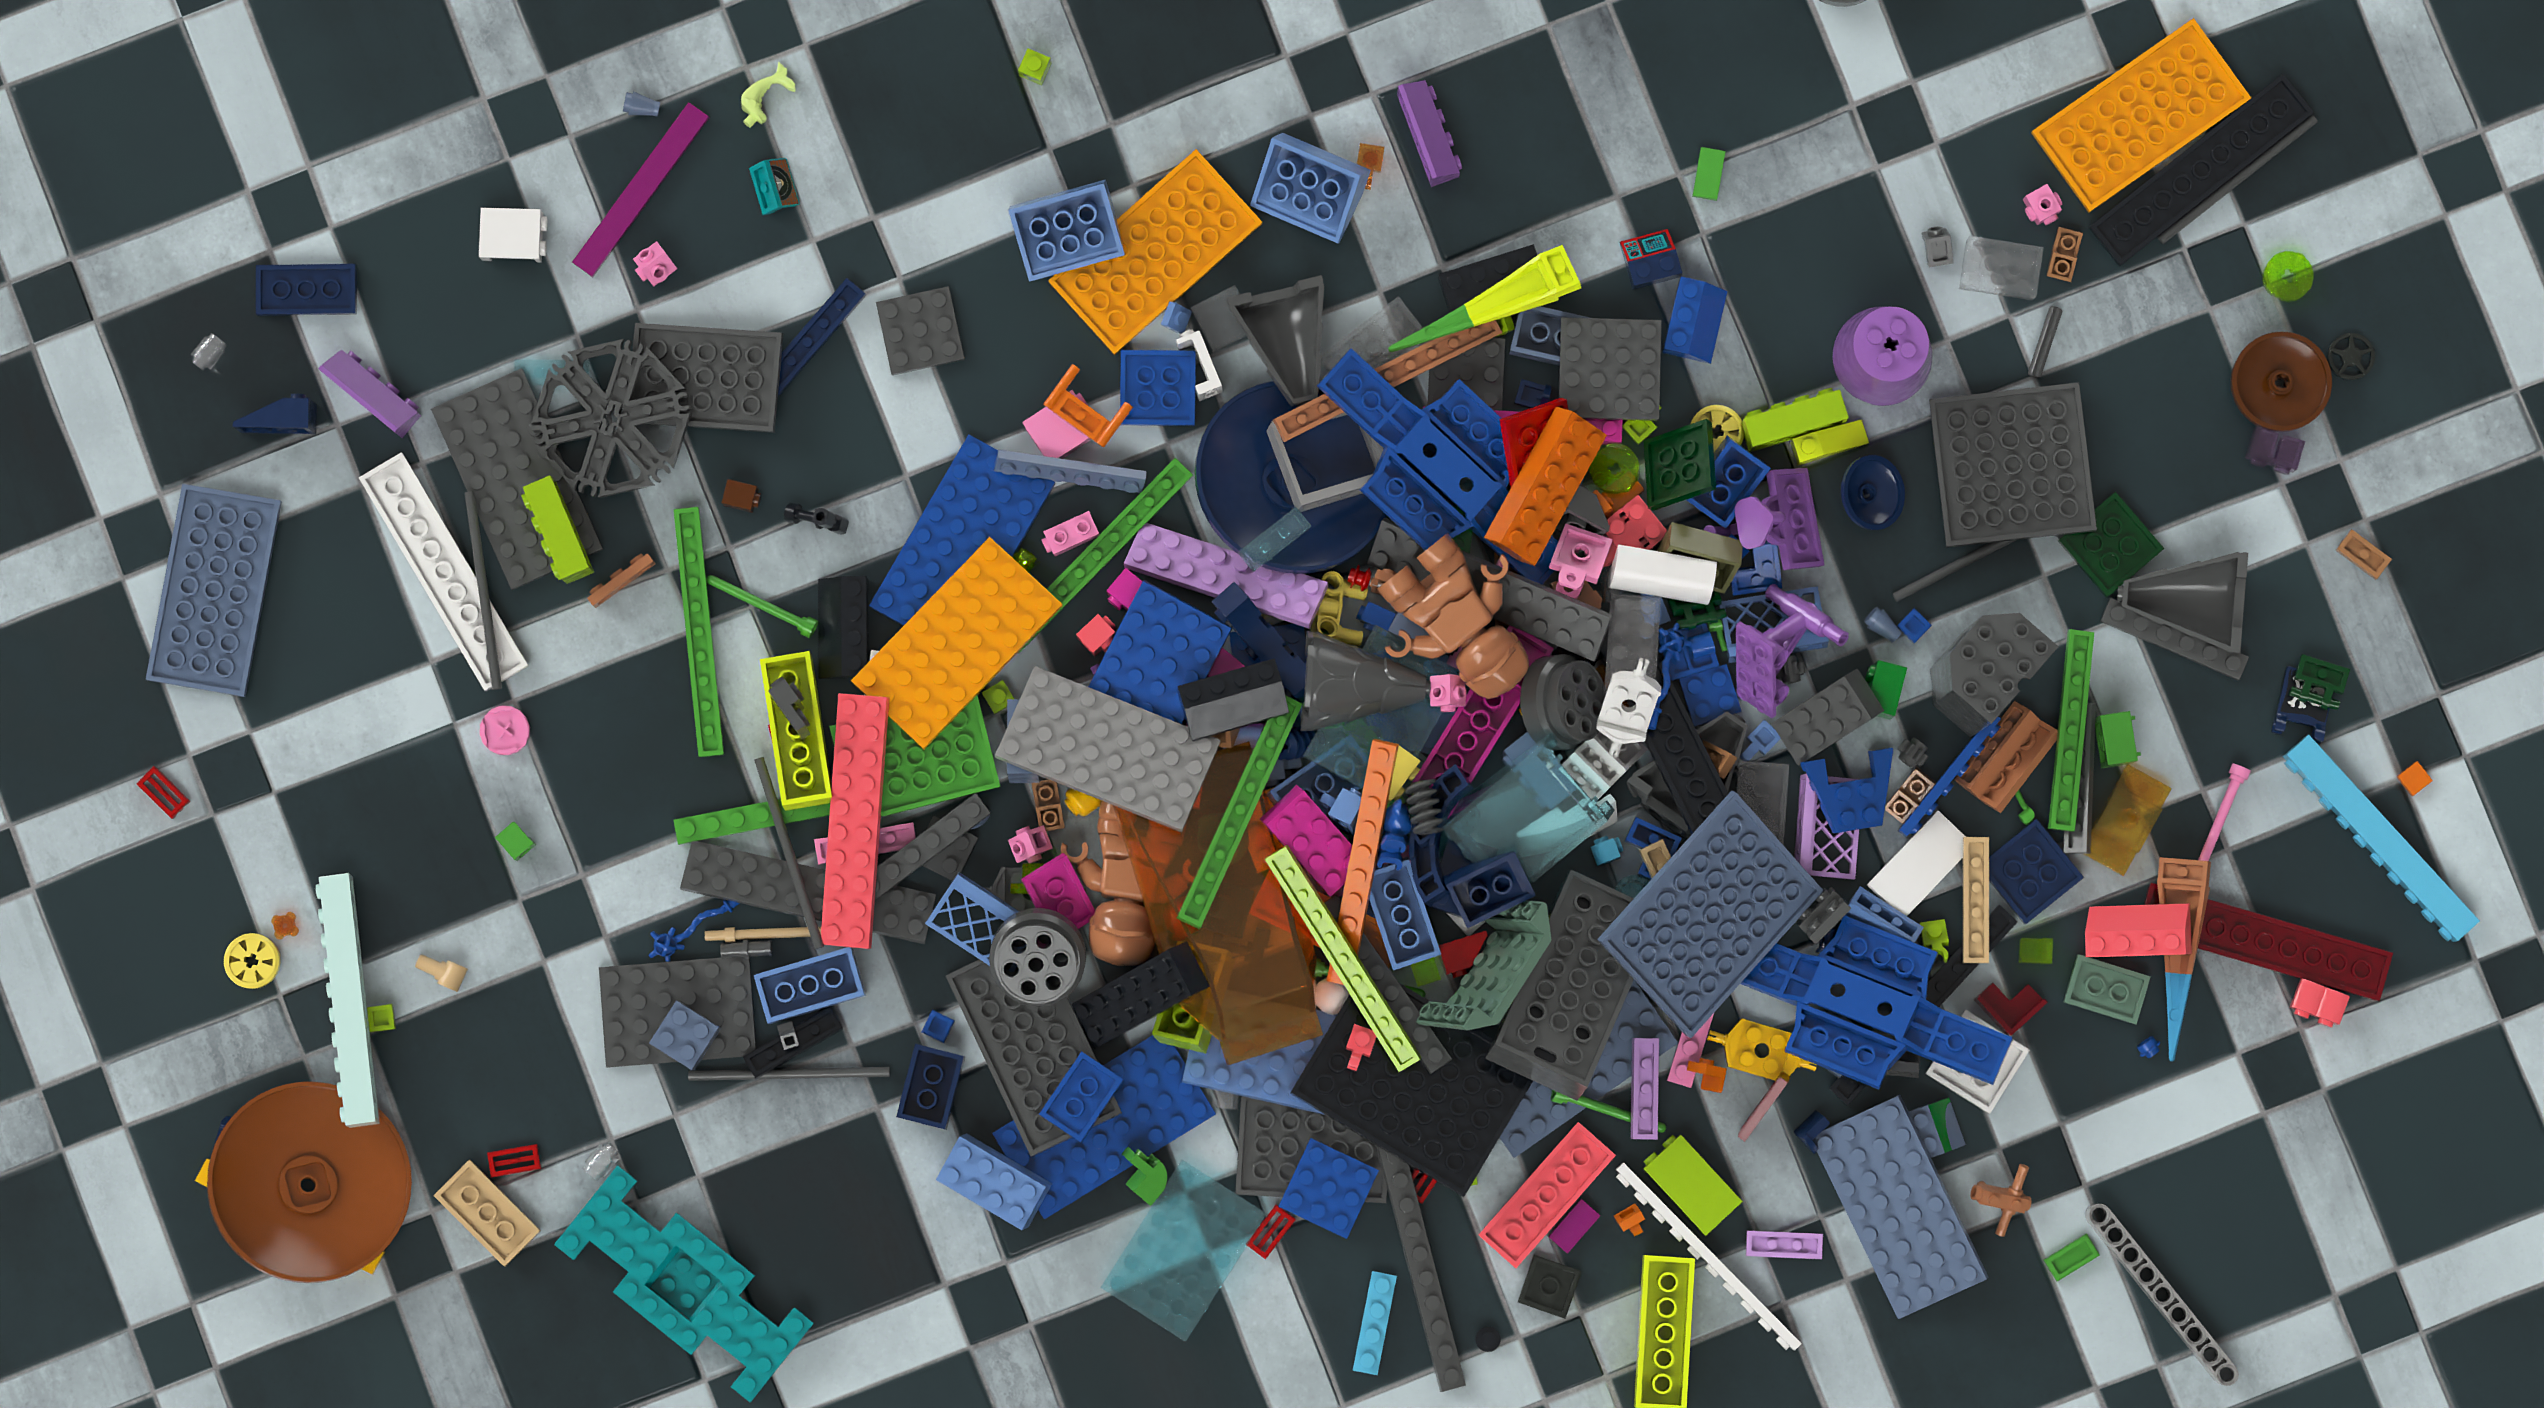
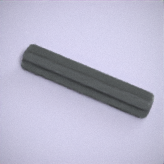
(2045, 342)

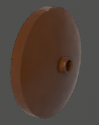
(2300, 368)

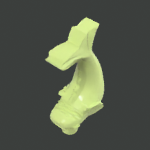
(752, 96)

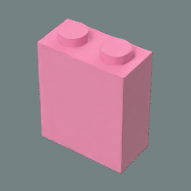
(1053, 434)

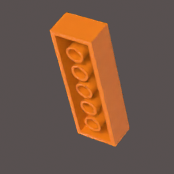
(1545, 486)

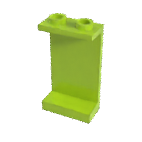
(1691, 1184)

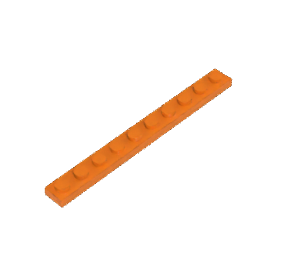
(1366, 845)

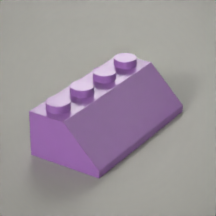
(1428, 132)
(370, 392)

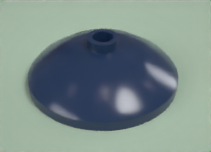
(1881, 488)

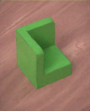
(515, 841)

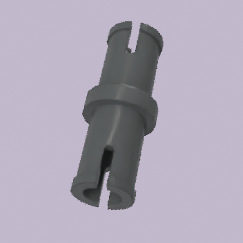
(746, 949)

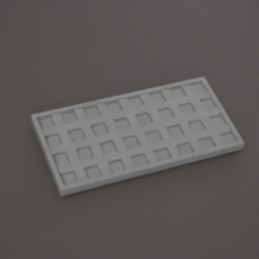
(1107, 749)

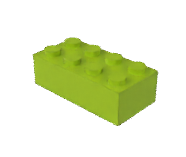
(1794, 420)
(557, 527)
(1181, 1030)

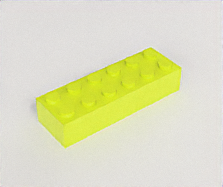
(800, 763)
(1664, 1332)

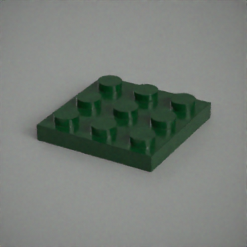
(1679, 464)
(2116, 547)

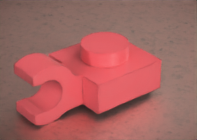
(1360, 1043)

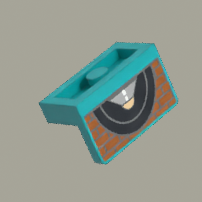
(774, 185)

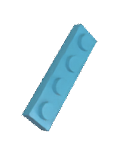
(1374, 1323)

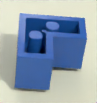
(1643, 834)

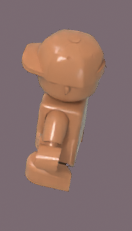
(1456, 616)
(1119, 927)

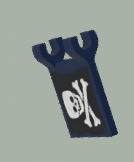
(2295, 711)

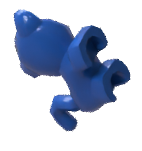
(1396, 826)

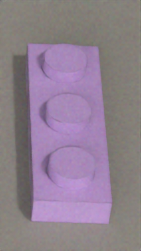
(1784, 1244)

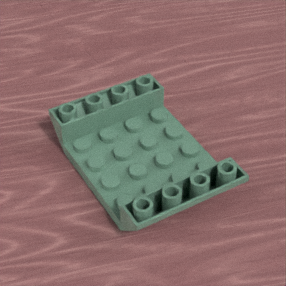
(1497, 972)

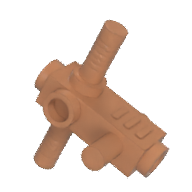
(2008, 1199)

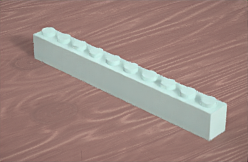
(348, 1000)

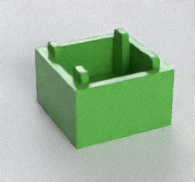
(2116, 739)

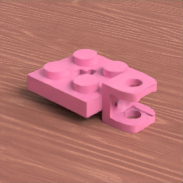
(1573, 568)

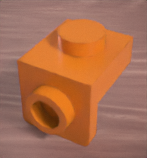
(1713, 1076)

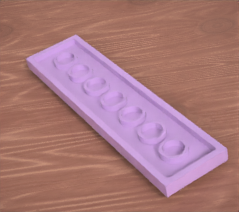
(1214, 568)

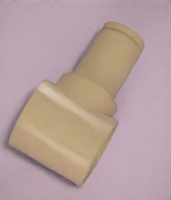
(447, 973)

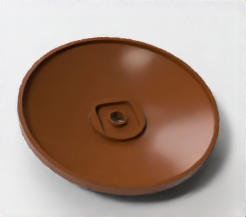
(298, 1136)

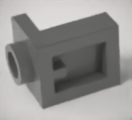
(1938, 246)

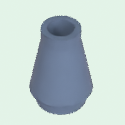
(640, 105)
(1882, 624)

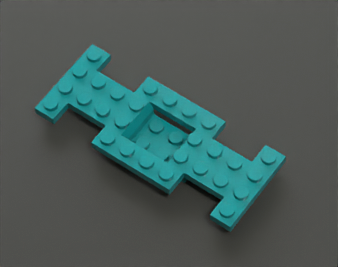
(689, 1275)

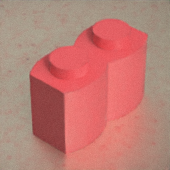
(2319, 1002)

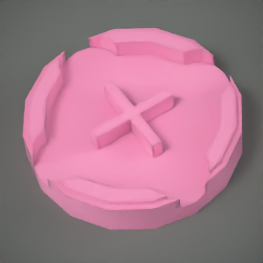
(505, 730)

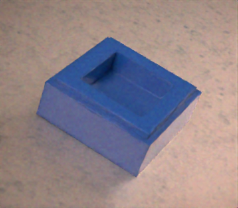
(1914, 625)
(938, 1026)

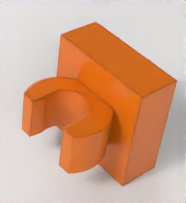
(1630, 1219)

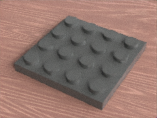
(1611, 368)

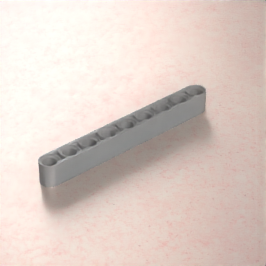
(2173, 1299)

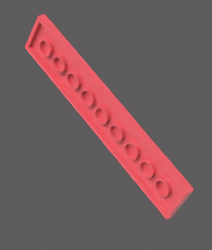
(854, 820)

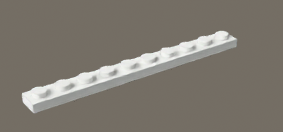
(1714, 1265)

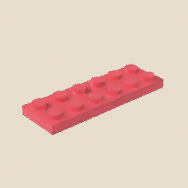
(1546, 1195)

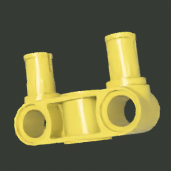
(1331, 608)

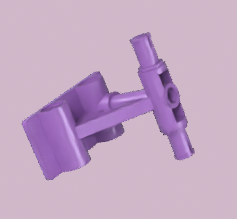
(1764, 654)

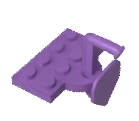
(1781, 519)

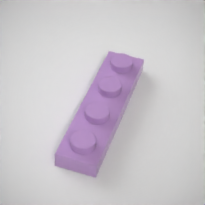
(1644, 1088)

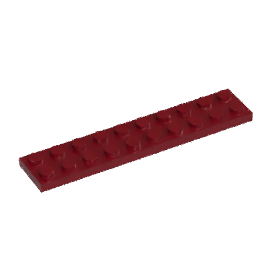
(2290, 949)

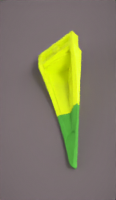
(1530, 286)

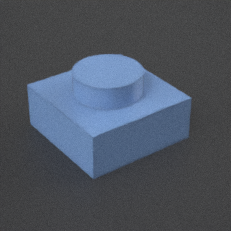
(1176, 317)

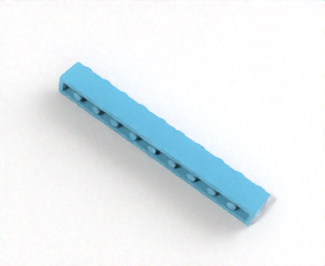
(2380, 838)

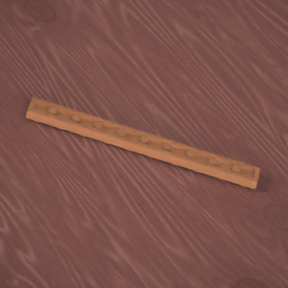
(1394, 372)

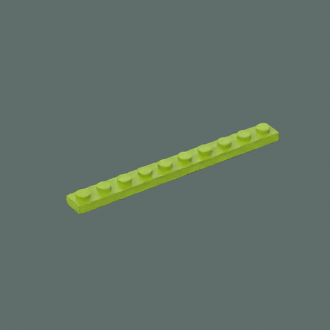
(1343, 958)

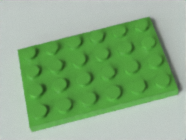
(950, 767)

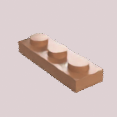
(620, 579)

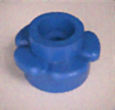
(2148, 1047)

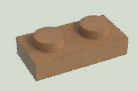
(2363, 554)
(1721, 759)

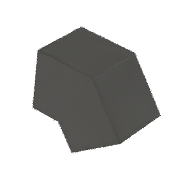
(787, 1035)

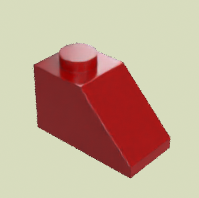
(1460, 953)

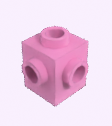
(2044, 197)
(654, 264)
(1447, 692)
(1030, 844)

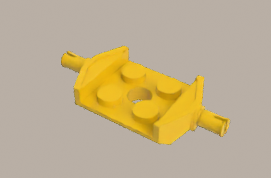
(1741, 1044)

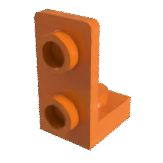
(1613, 502)

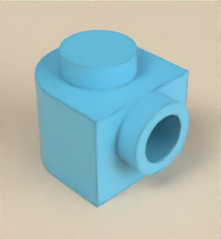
(1606, 850)

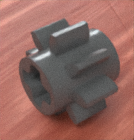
(1791, 671)
(1912, 752)

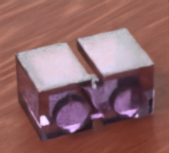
(2286, 455)

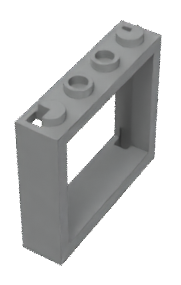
(1325, 495)

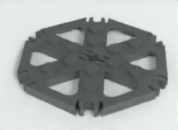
(617, 396)

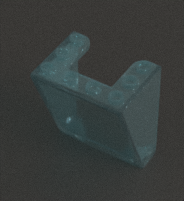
(1527, 810)

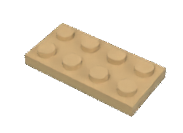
(487, 1213)

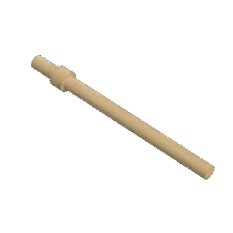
(731, 935)

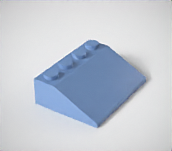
(1309, 187)
(1067, 230)

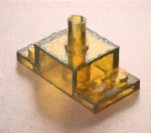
(2126, 819)

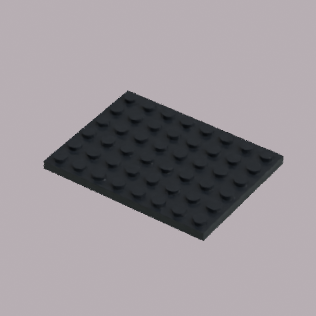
(1430, 1121)

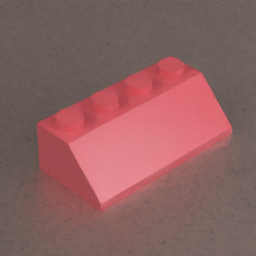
(2138, 930)

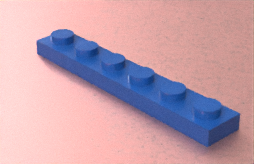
(1944, 783)

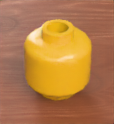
(1080, 803)

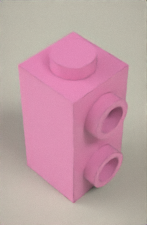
(1070, 534)

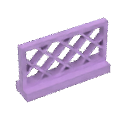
(1806, 832)

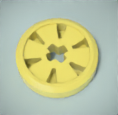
(1726, 419)
(259, 974)

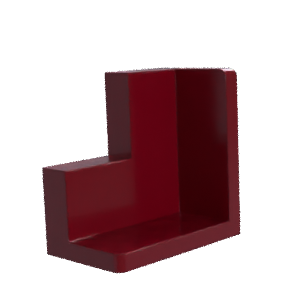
(2013, 1013)

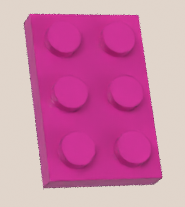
(1059, 889)

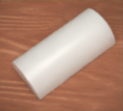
(1662, 574)

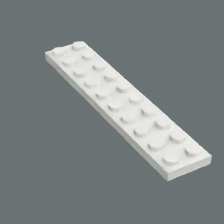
(439, 566)

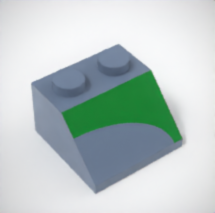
(1938, 1127)

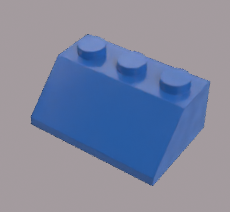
(1695, 320)

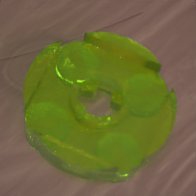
(2280, 288)
(1622, 480)

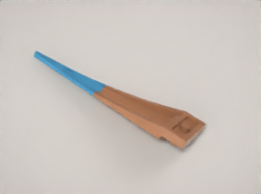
(2182, 883)

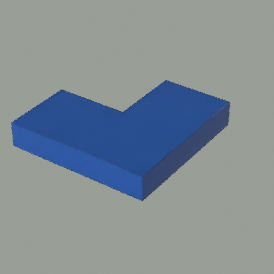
(1761, 575)

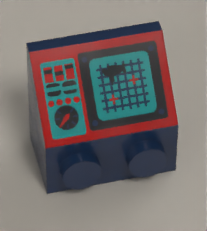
(1651, 259)

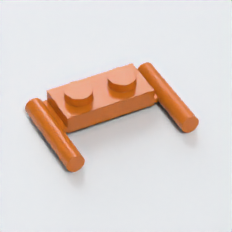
(1081, 415)

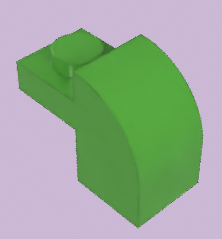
(1150, 1177)

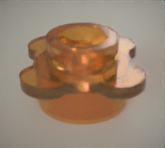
(278, 922)

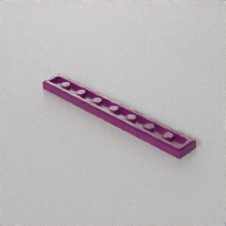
(640, 189)

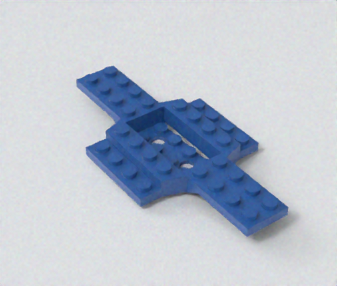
(1466, 446)
(1874, 971)

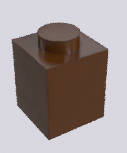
(741, 496)

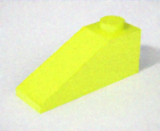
(1828, 442)

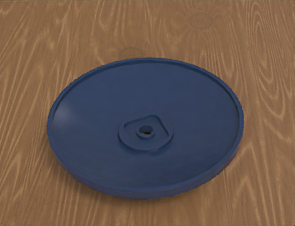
(1246, 491)

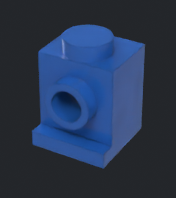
(1375, 615)

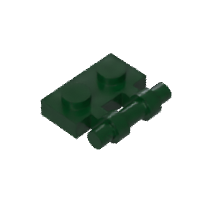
(1686, 608)
(2322, 675)

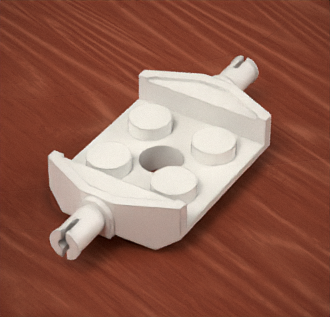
(1628, 723)

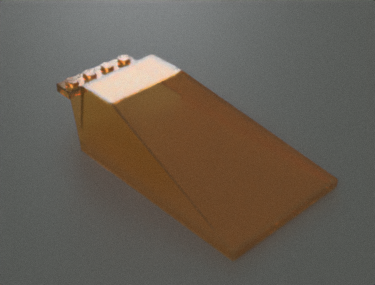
(1252, 937)

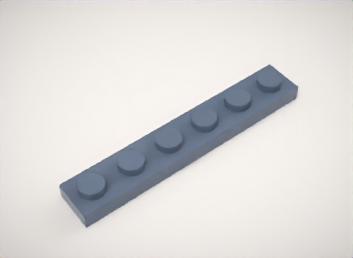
(1070, 471)

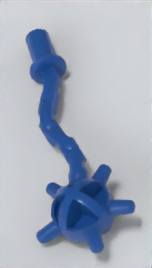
(1673, 643)
(667, 944)

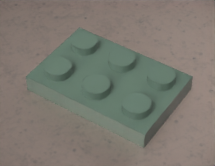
(2106, 989)

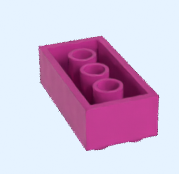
(1311, 837)

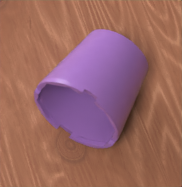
(1876, 372)

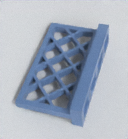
(1808, 641)
(980, 897)

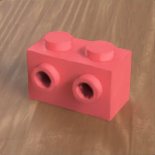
(1097, 634)

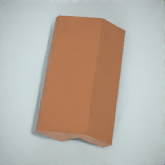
(2008, 757)

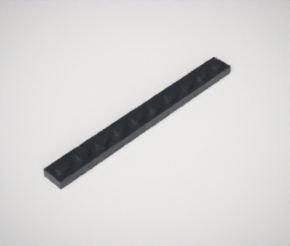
(1939, 988)

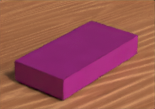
(1574, 1226)

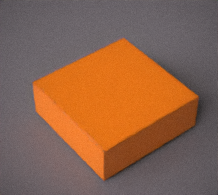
(2414, 778)

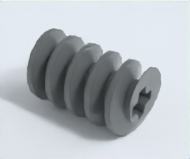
(1423, 807)

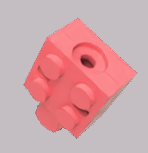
(1634, 528)

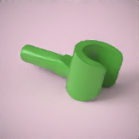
(1718, 627)
(2027, 814)

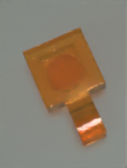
(1371, 158)

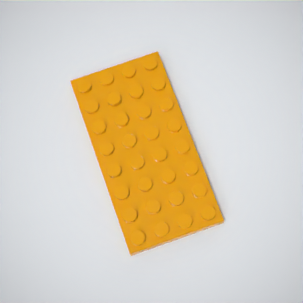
(2141, 115)
(1168, 246)
(957, 642)

